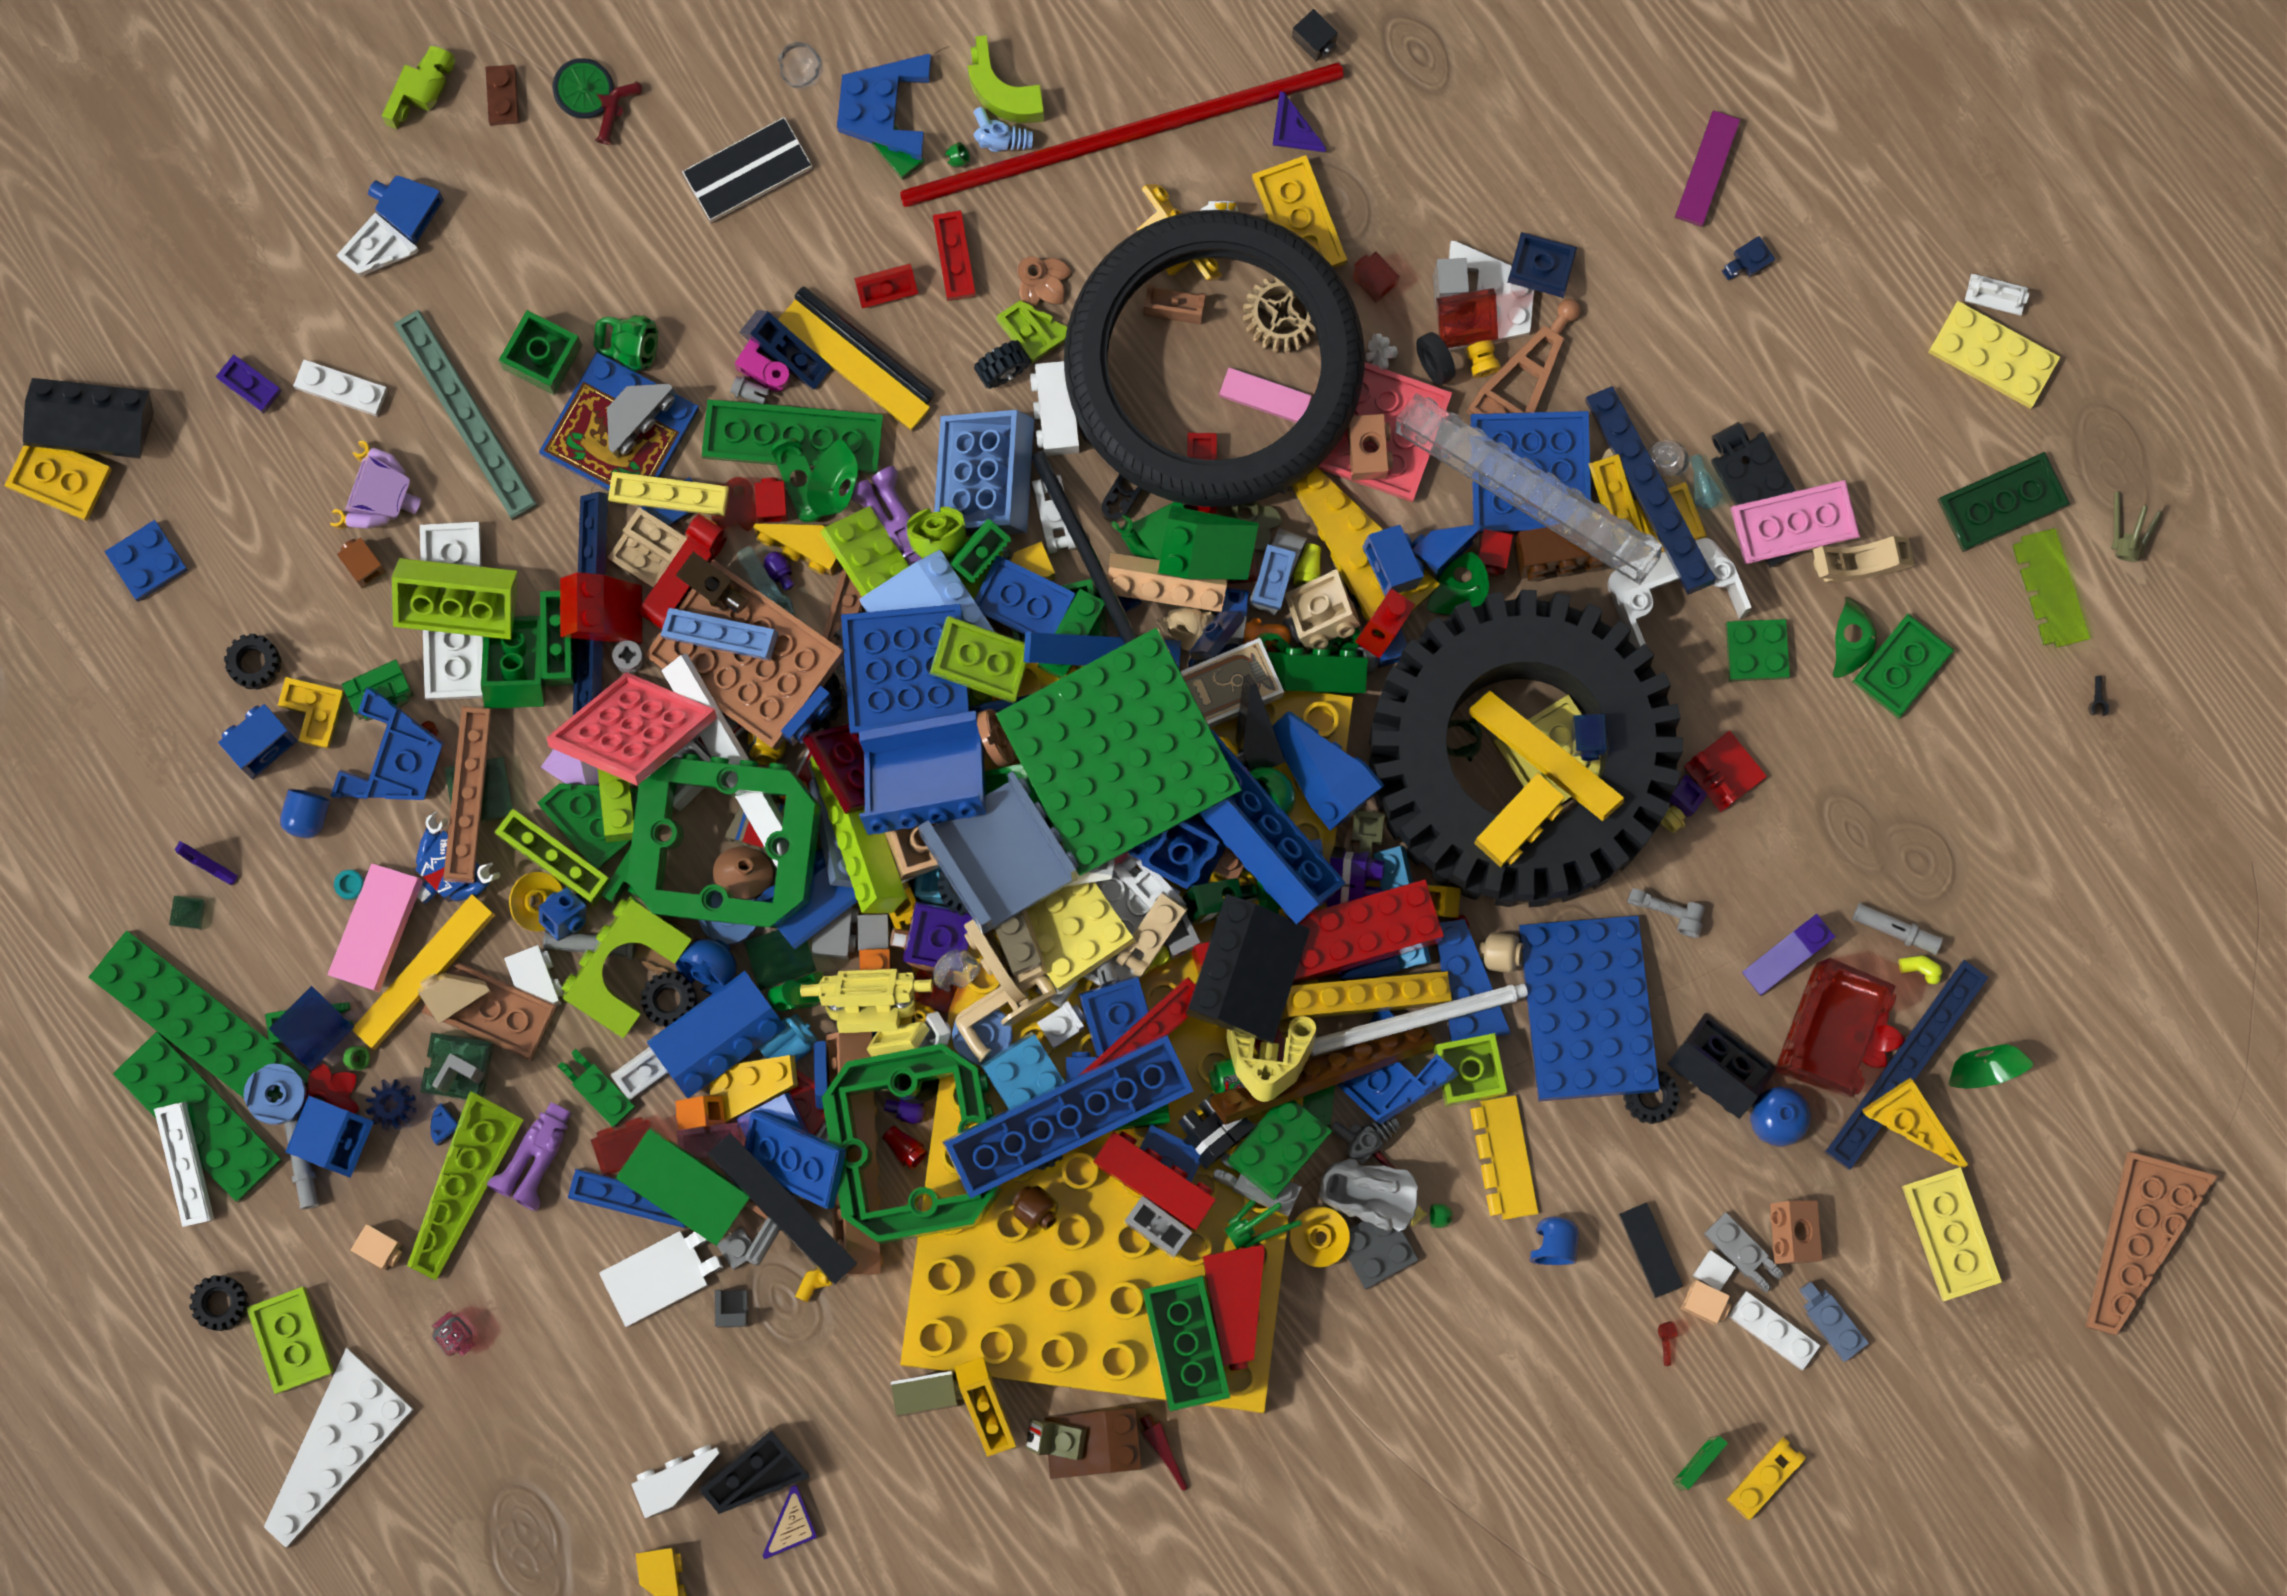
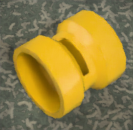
(1482, 359)

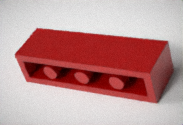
(1154, 1180)

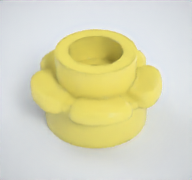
(1673, 819)

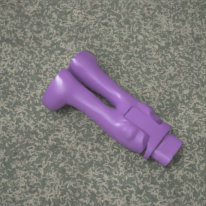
(897, 528)
(540, 1141)

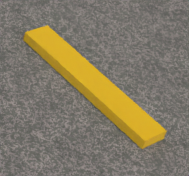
(854, 366)
(1546, 755)
(433, 958)

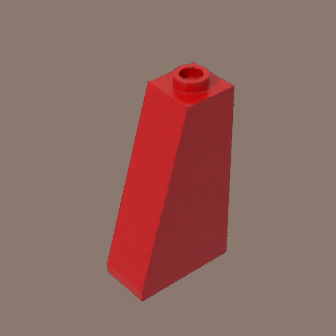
(1234, 1295)

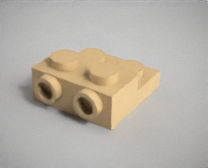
(1322, 610)

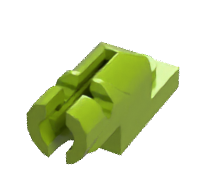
(419, 86)

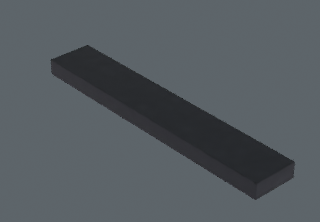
(782, 1209)

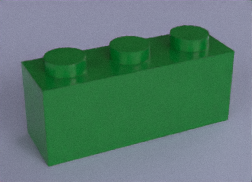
(556, 651)
(1321, 670)

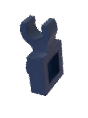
(1749, 258)

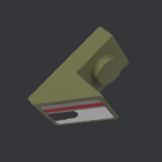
(1055, 1439)

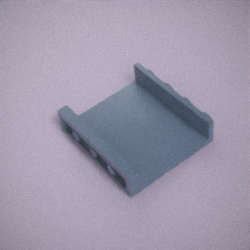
(1002, 857)

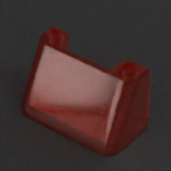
(1834, 1027)

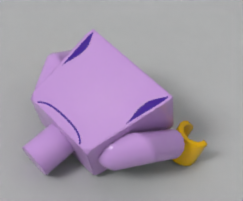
(377, 491)

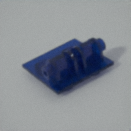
(311, 1028)

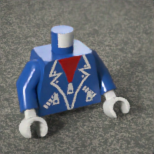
(431, 866)

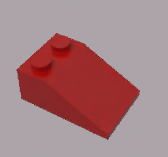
(600, 608)

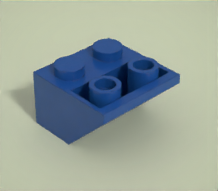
(329, 1136)

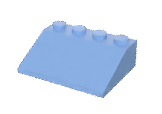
(925, 585)

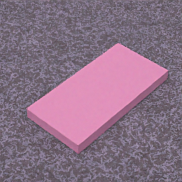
(1795, 522)
(375, 927)

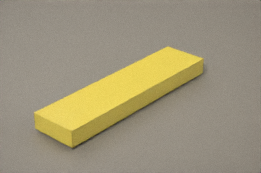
(668, 494)

